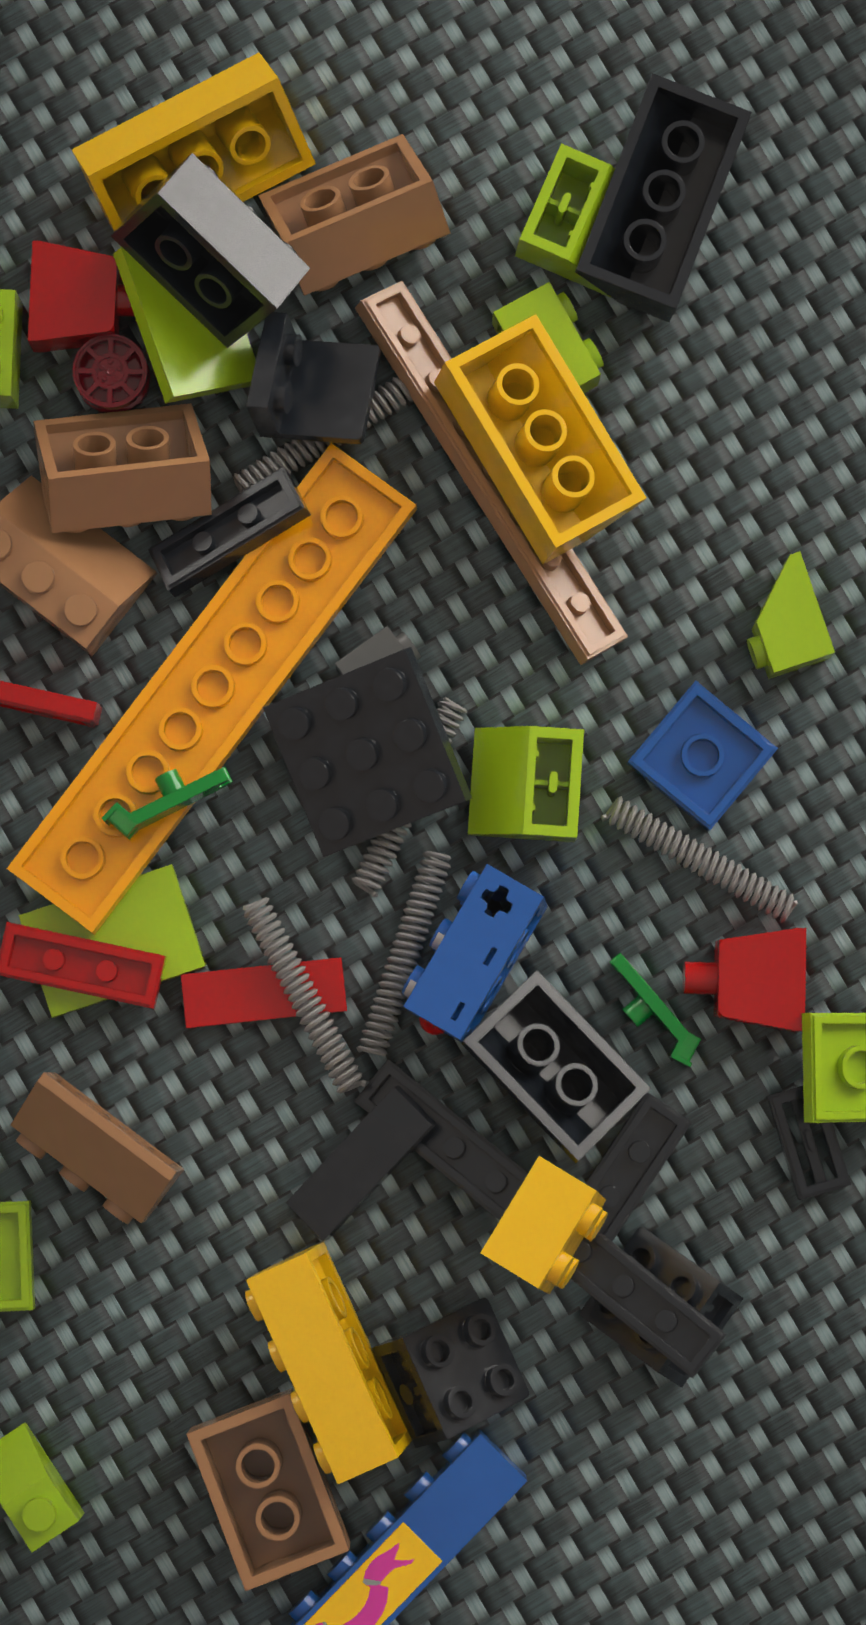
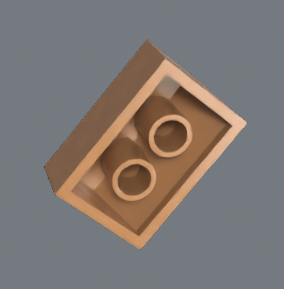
(357, 213)
(123, 468)
(68, 579)
(94, 1148)

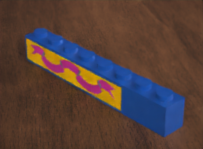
(418, 1540)

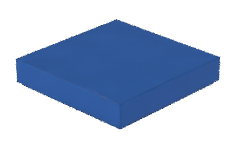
(702, 756)

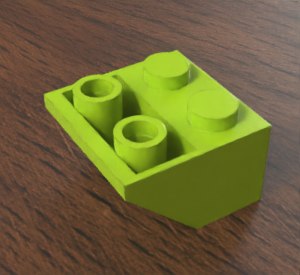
(565, 214)
(526, 783)

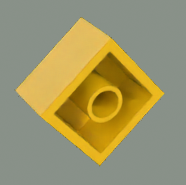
(546, 1226)

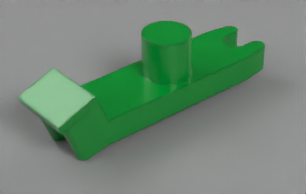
(174, 798)
(648, 1004)

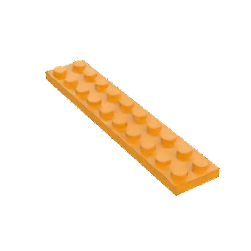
(213, 686)

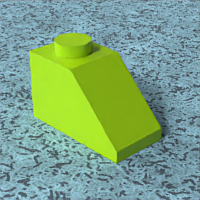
(790, 624)
(34, 1490)

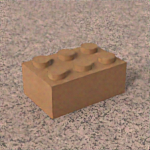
(268, 1490)

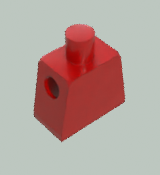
(73, 297)
(755, 979)

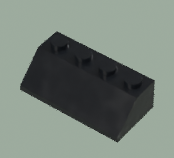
(662, 196)

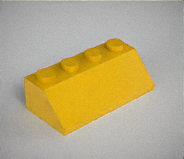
(230, 122)
(538, 438)
(328, 1363)

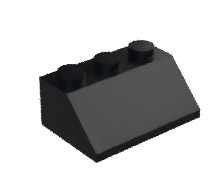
(556, 1066)

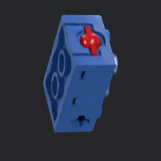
(473, 954)

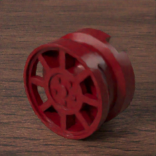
(111, 373)

